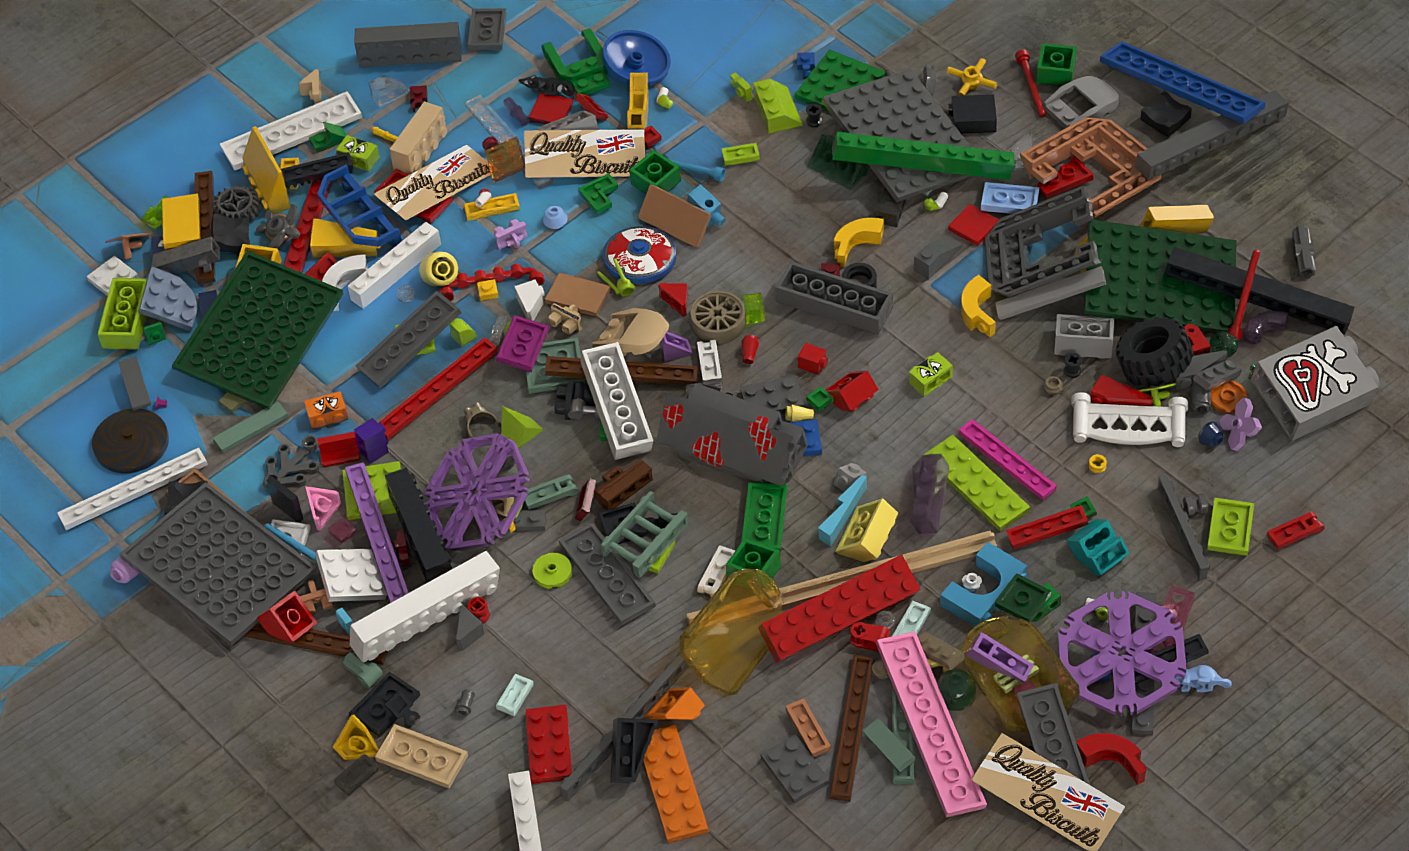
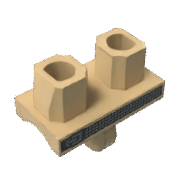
(567, 316)

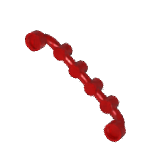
(498, 274)

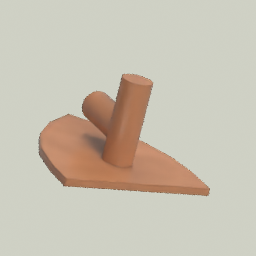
(127, 246)

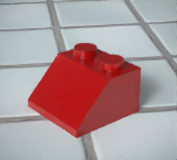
(852, 390)
(287, 618)

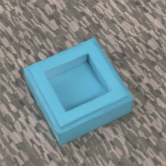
(344, 620)

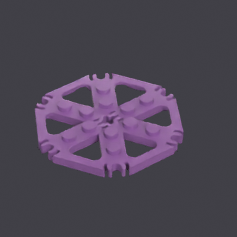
(488, 487)
(1124, 666)

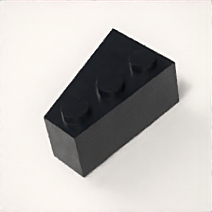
(629, 747)

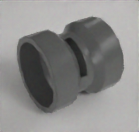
(1195, 504)

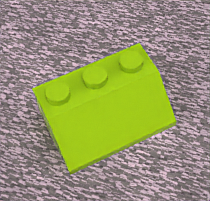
(776, 106)

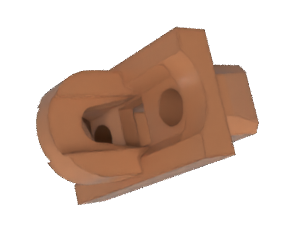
(315, 597)

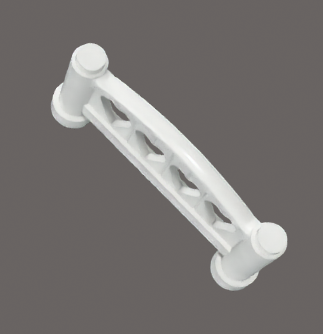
(1171, 417)

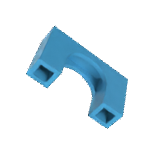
(979, 608)

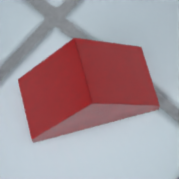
(675, 295)

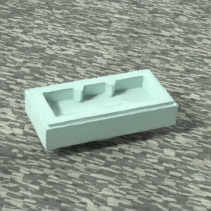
(514, 695)

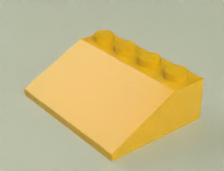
(264, 174)

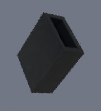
(973, 113)

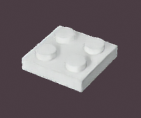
(113, 268)

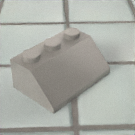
(578, 121)
(1084, 336)

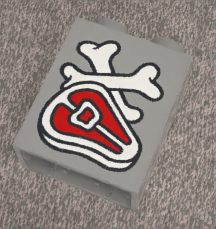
(1315, 382)

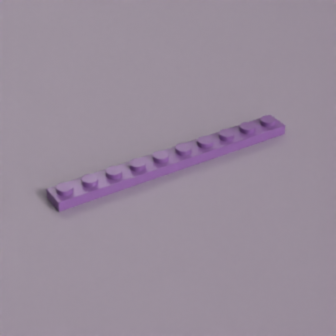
(376, 531)

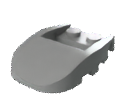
(1094, 89)

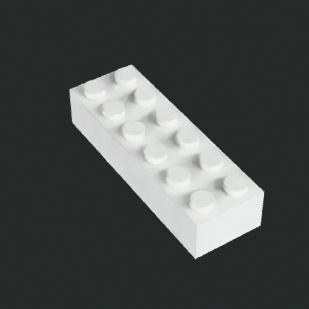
(616, 401)

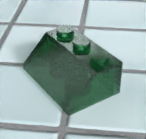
(842, 172)

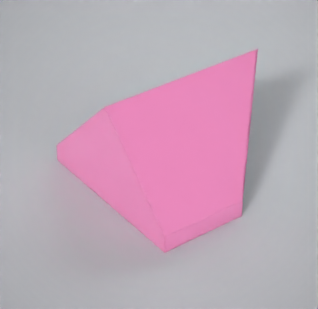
(323, 505)

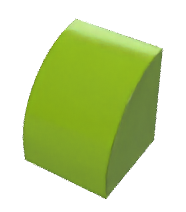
(462, 332)

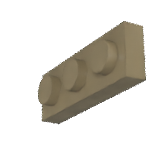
(940, 651)

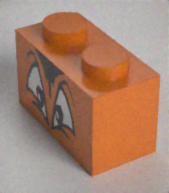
(326, 410)

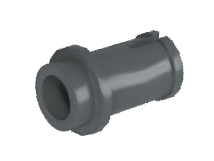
(465, 702)

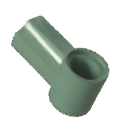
(366, 672)

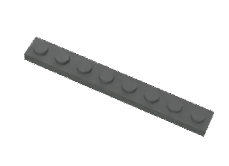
(1143, 722)

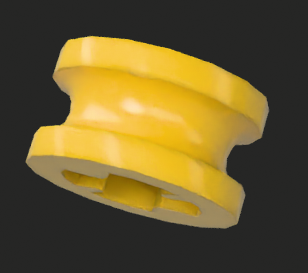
(1097, 458)

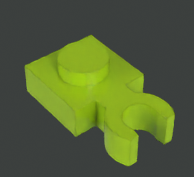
(742, 89)

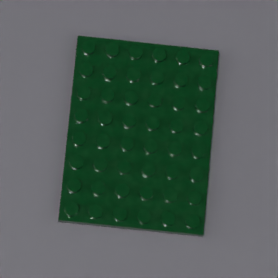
(1136, 281)
(258, 330)

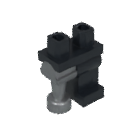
(577, 403)

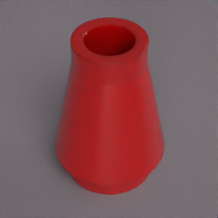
(749, 348)

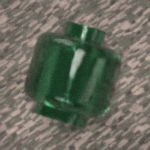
(1224, 341)

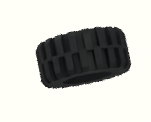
(1154, 351)

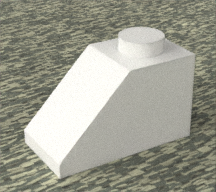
(530, 298)

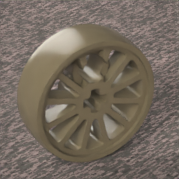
(713, 310)

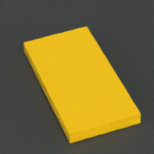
(181, 220)

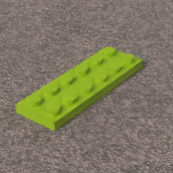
(980, 485)

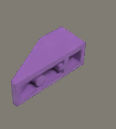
(998, 658)

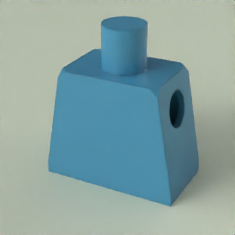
(705, 200)

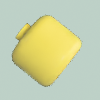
(438, 269)

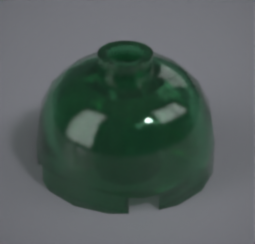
(957, 689)

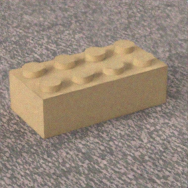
(419, 139)

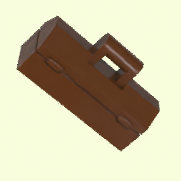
(623, 485)

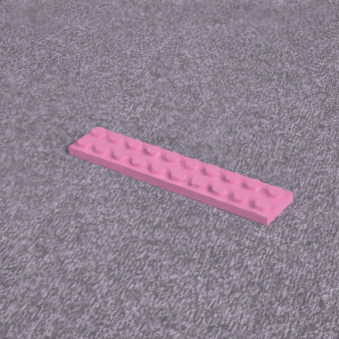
(931, 724)

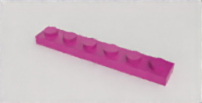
(1007, 460)

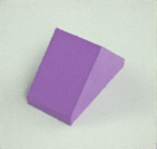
(674, 347)

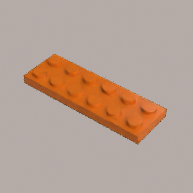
(673, 786)

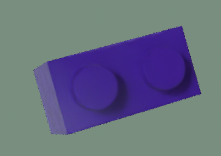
(371, 440)

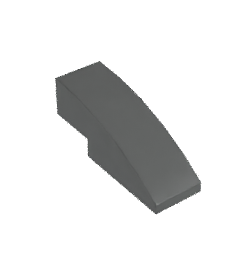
(134, 383)

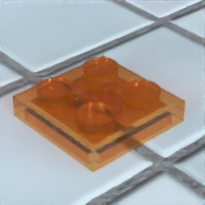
(505, 159)

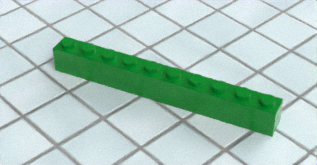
(923, 155)

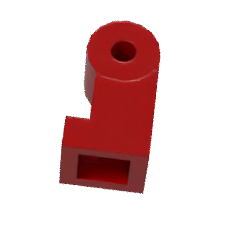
(1197, 339)

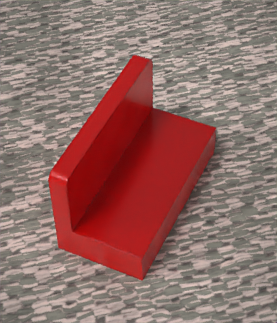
(338, 449)

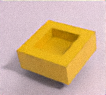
(487, 290)

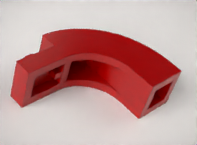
(1113, 748)

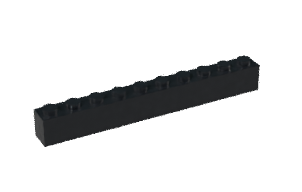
(1263, 292)

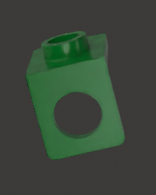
(154, 333)

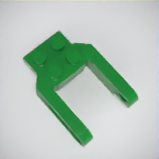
(585, 75)

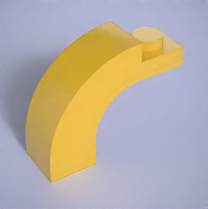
(639, 100)
(854, 233)
(973, 295)

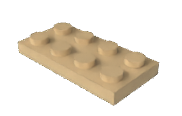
(421, 756)

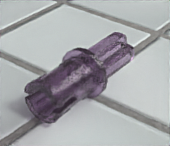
(516, 111)

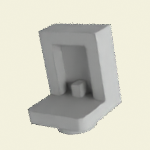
(847, 476)

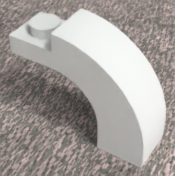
(345, 272)

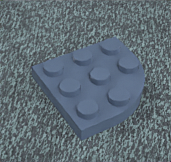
(168, 299)

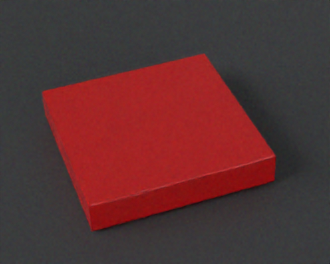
(550, 108)
(973, 224)

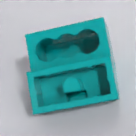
(1098, 546)

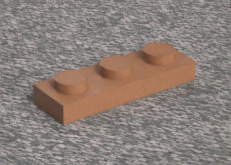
(808, 728)

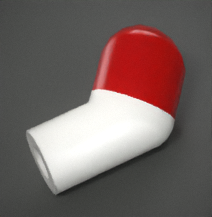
(484, 196)

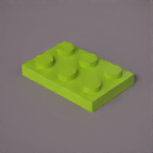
(1230, 526)

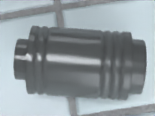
(1200, 399)

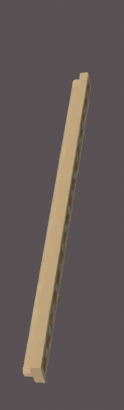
(917, 561)

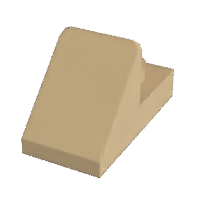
(311, 86)

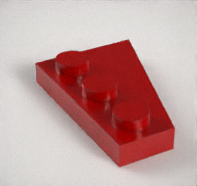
(1067, 178)

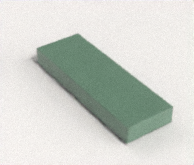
(889, 745)

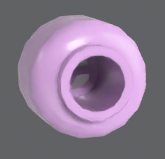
(121, 571)

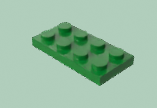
(765, 514)

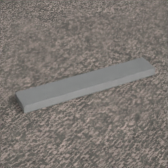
(1050, 293)

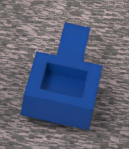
(805, 62)

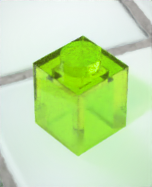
(754, 308)

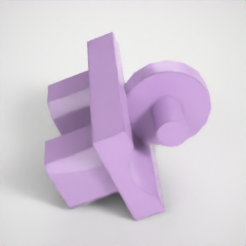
(511, 235)

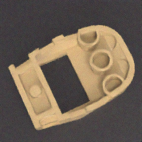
(642, 334)

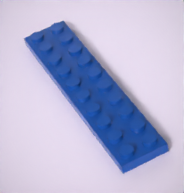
(1182, 82)

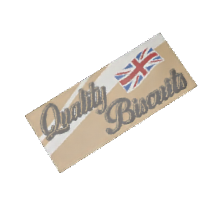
(582, 152)
(435, 182)
(1048, 793)

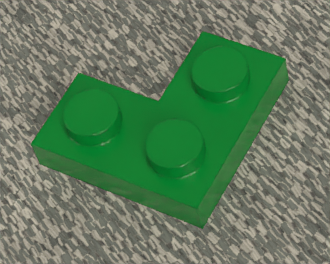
(595, 193)

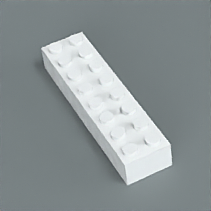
(423, 607)

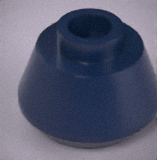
(1211, 434)

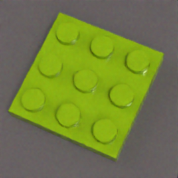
(377, 478)

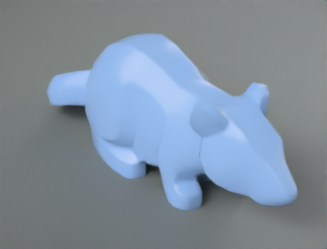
(1202, 678)

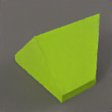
(518, 427)

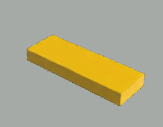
(492, 207)

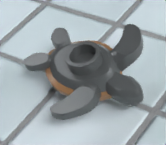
(280, 226)

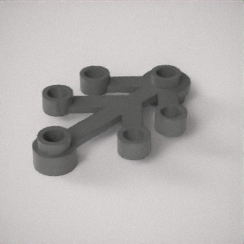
(291, 466)

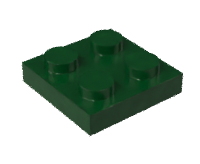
(1022, 598)

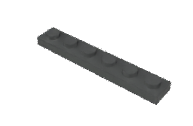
(1185, 532)

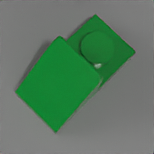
(329, 138)

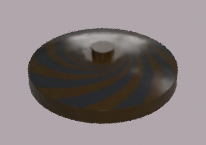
(130, 440)

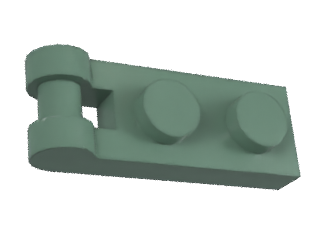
(550, 492)

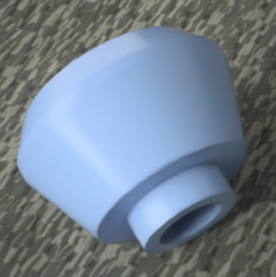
(554, 217)

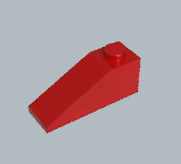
(1115, 393)

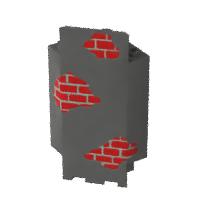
(731, 435)

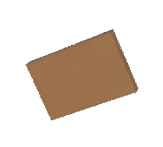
(585, 294)

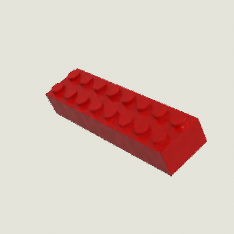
(838, 608)

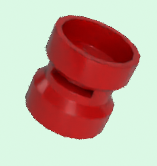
(479, 608)

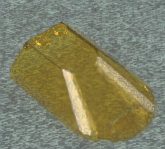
(725, 637)
(1022, 639)

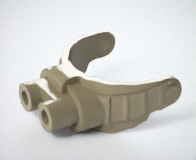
(477, 411)

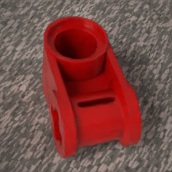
(868, 636)

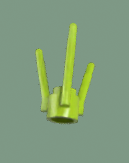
(624, 285)

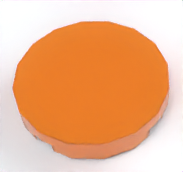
(1227, 396)

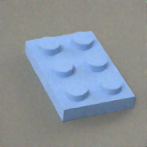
(1008, 198)

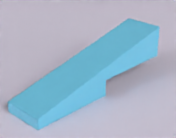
(847, 502)

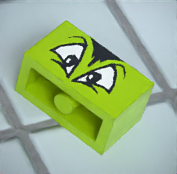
(362, 153)
(930, 374)

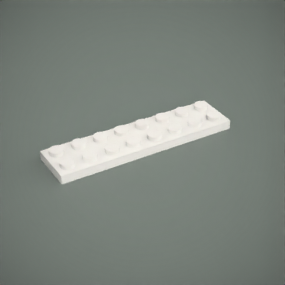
(295, 127)

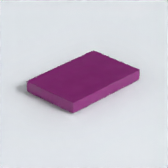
(522, 343)

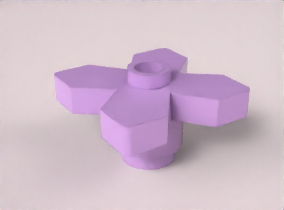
(1240, 424)

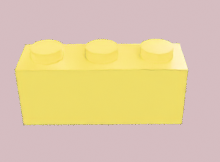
(867, 531)

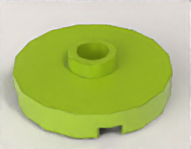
(552, 578)

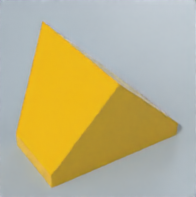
(355, 741)

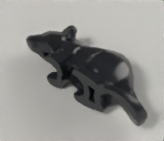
(549, 85)

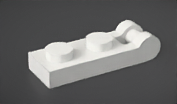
(709, 361)
(716, 571)

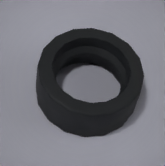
(861, 269)

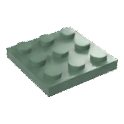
(561, 348)

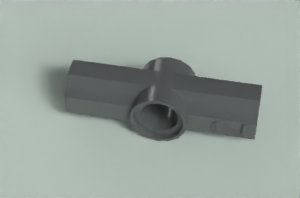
(1303, 251)

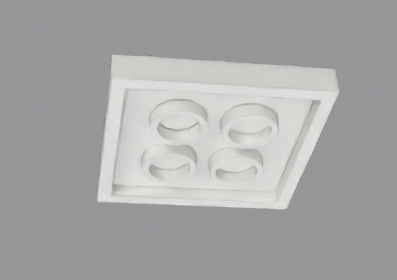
(350, 575)

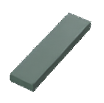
(250, 427)

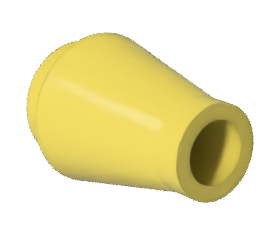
(796, 413)

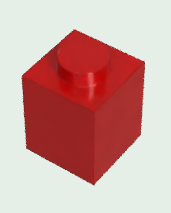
(812, 358)

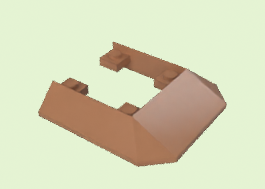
(1105, 144)

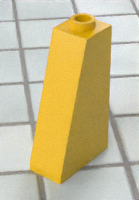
(1183, 219)
(331, 238)

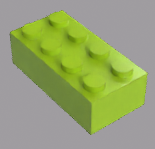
(121, 323)

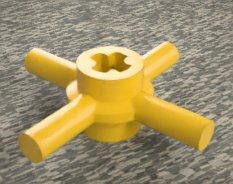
(972, 77)

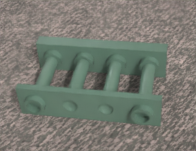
(654, 549)

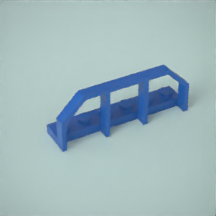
(372, 212)

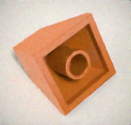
(676, 705)

